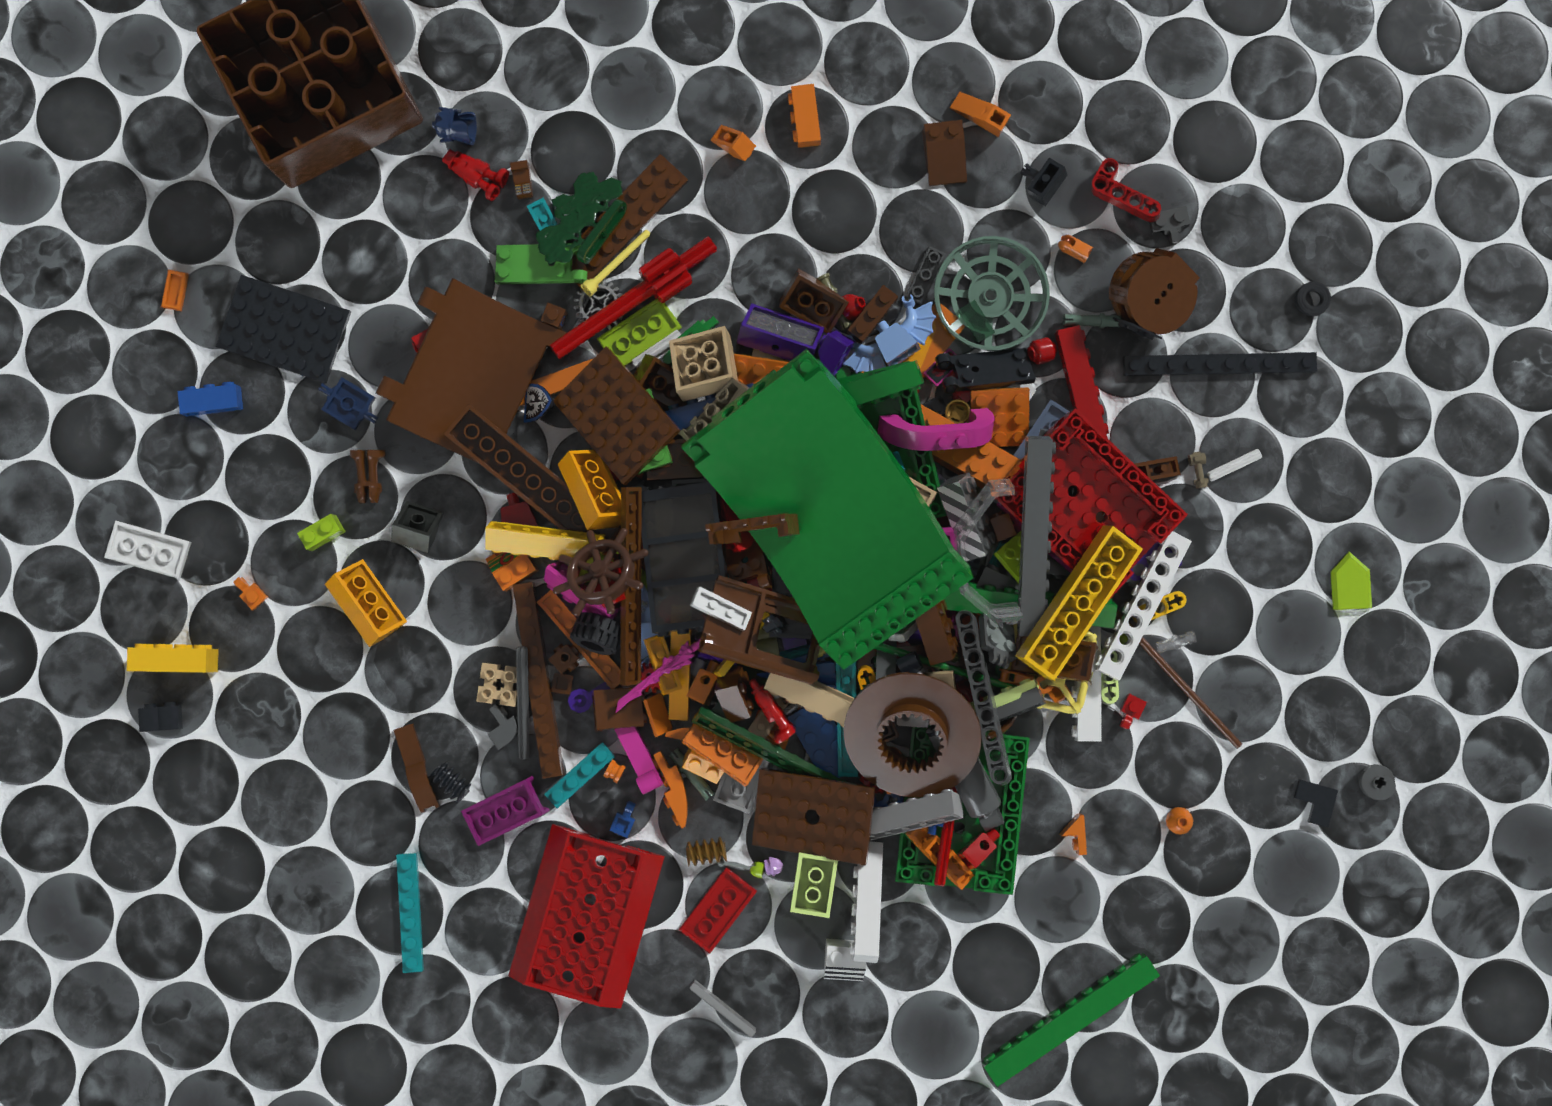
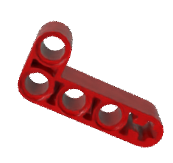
(1128, 193)

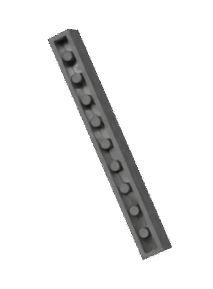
(1035, 530)

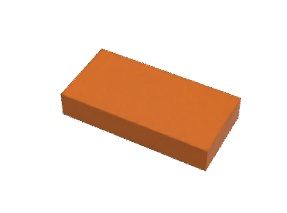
(175, 290)

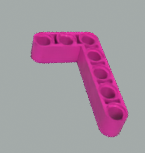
(640, 758)

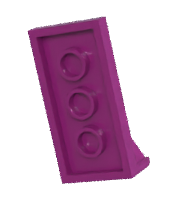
(503, 811)

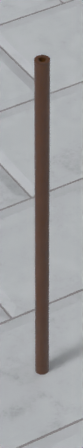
(1186, 689)

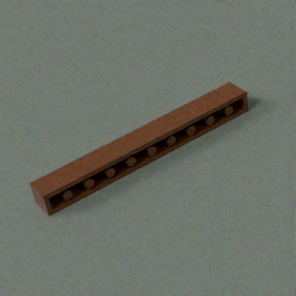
(538, 680)

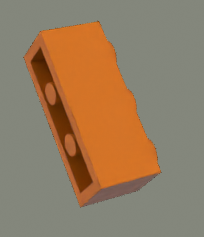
(804, 115)

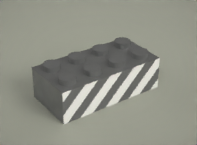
(957, 496)

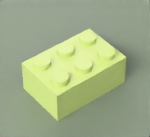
(813, 885)

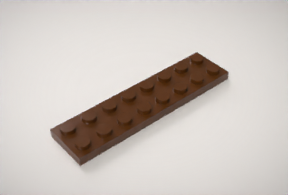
(643, 200)

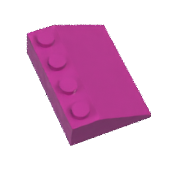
(557, 574)

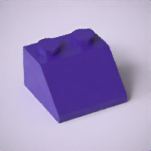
(834, 350)

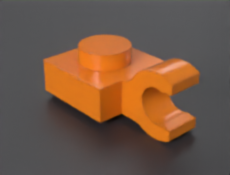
(251, 595)

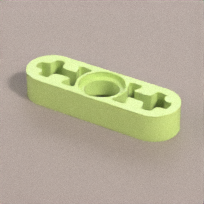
(1115, 689)

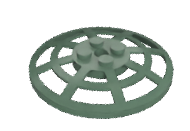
(993, 282)

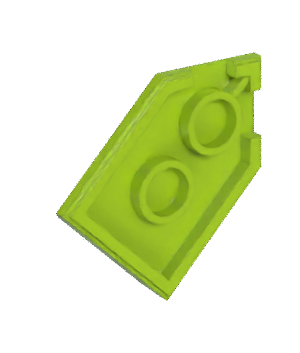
(1350, 584)

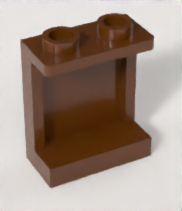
(605, 710)

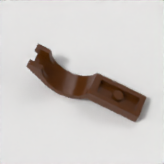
(415, 767)

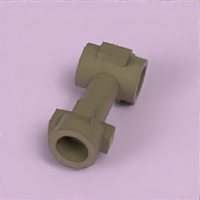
(1197, 459)

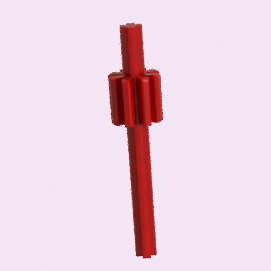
(661, 277)

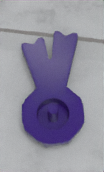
(581, 700)

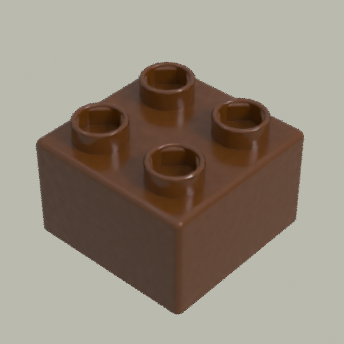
(309, 82)

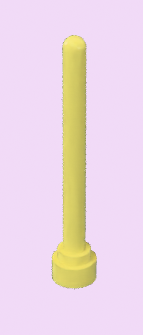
(590, 286)

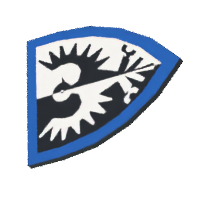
(537, 403)

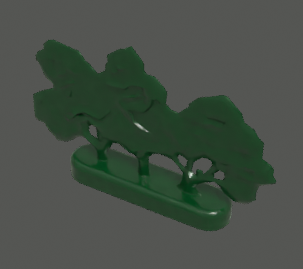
(578, 212)

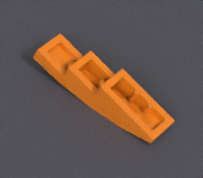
(929, 846)

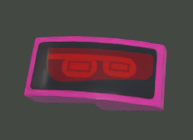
(935, 375)

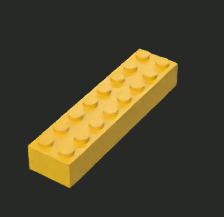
(1079, 602)

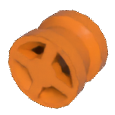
(614, 771)

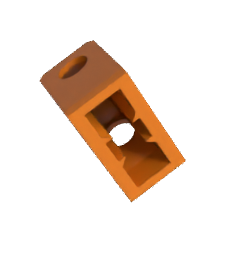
(703, 692)

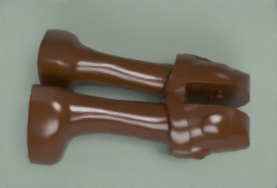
(372, 484)

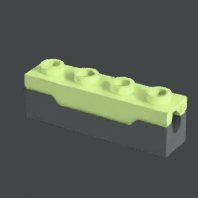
(1016, 700)

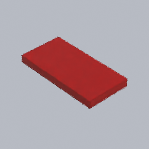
(718, 910)

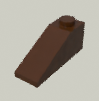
(1160, 468)

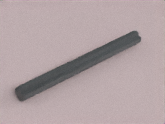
(522, 702)

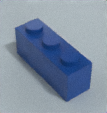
(210, 399)

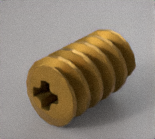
(706, 851)

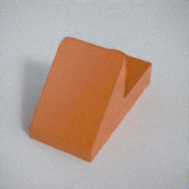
(1076, 828)

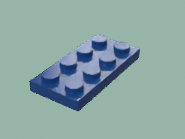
(818, 739)

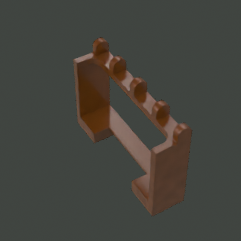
(730, 531)

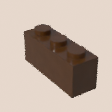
(872, 314)

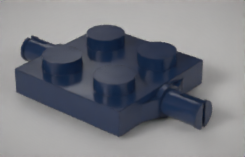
(348, 403)

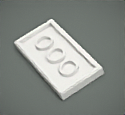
(147, 549)

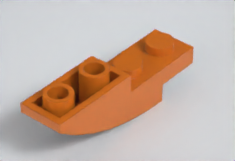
(676, 796)

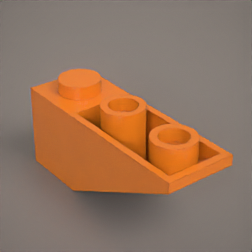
(981, 113)

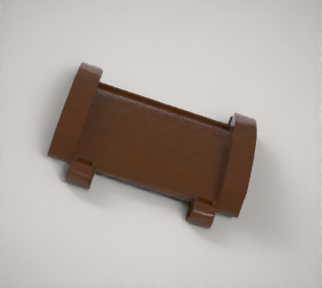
(472, 356)

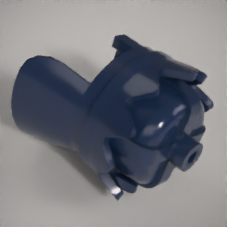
(455, 126)

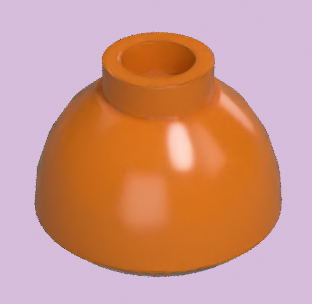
(1179, 820)

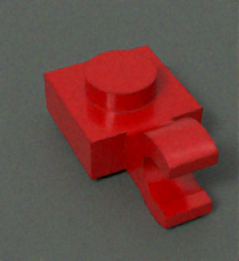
(1132, 708)

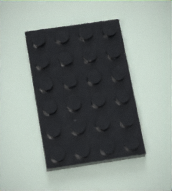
(283, 329)

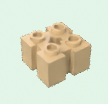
(489, 692)

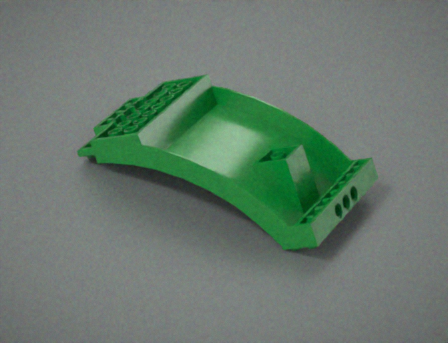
(866, 537)

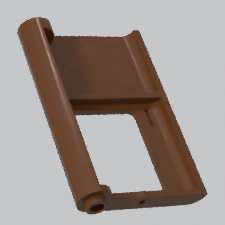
(740, 646)

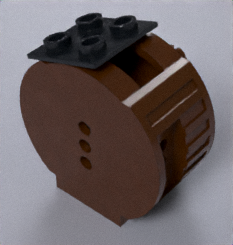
(1153, 293)

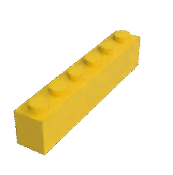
(534, 540)

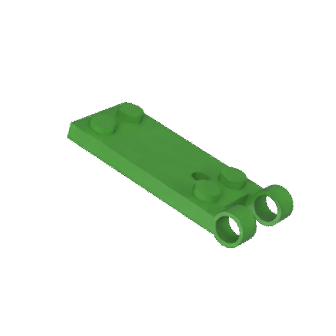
(527, 266)

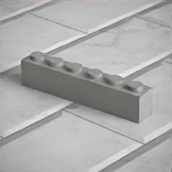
(916, 814)

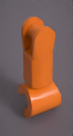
(1018, 677)

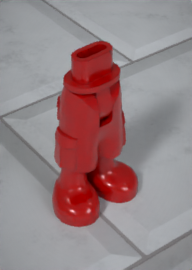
(473, 172)
(772, 711)

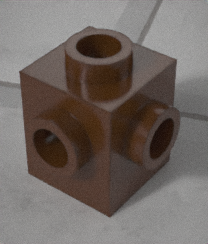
(558, 658)

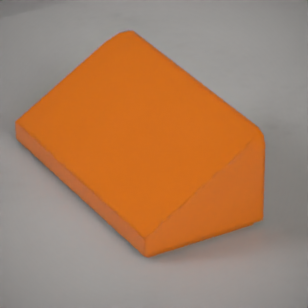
(657, 714)

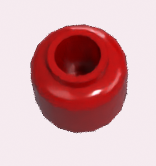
(1041, 351)

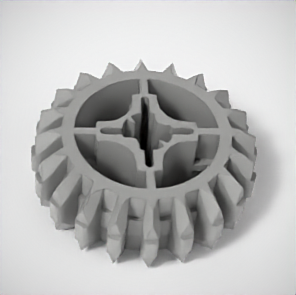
(605, 299)

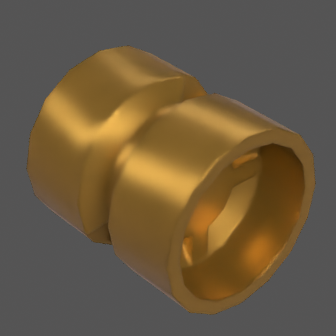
(957, 411)

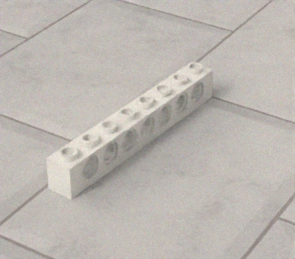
(1179, 547)

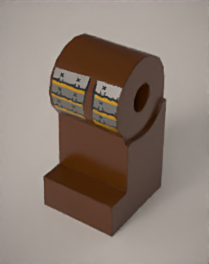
(522, 179)

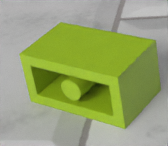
(321, 532)

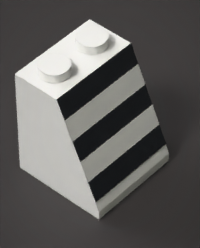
(840, 962)

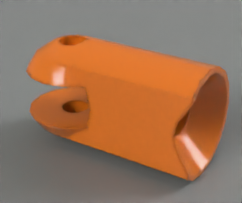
(1075, 247)

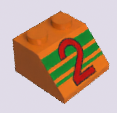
(511, 569)

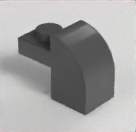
(506, 731)

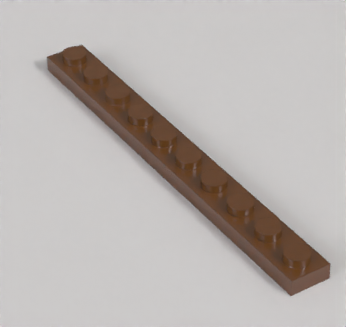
(631, 607)

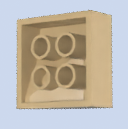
(702, 363)

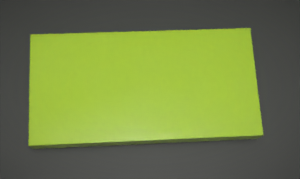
(640, 331)

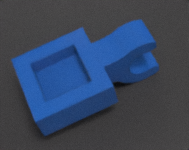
(623, 822)

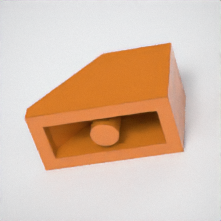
(733, 142)

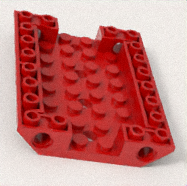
(1104, 483)
(610, 925)

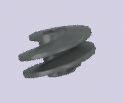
(1374, 791)

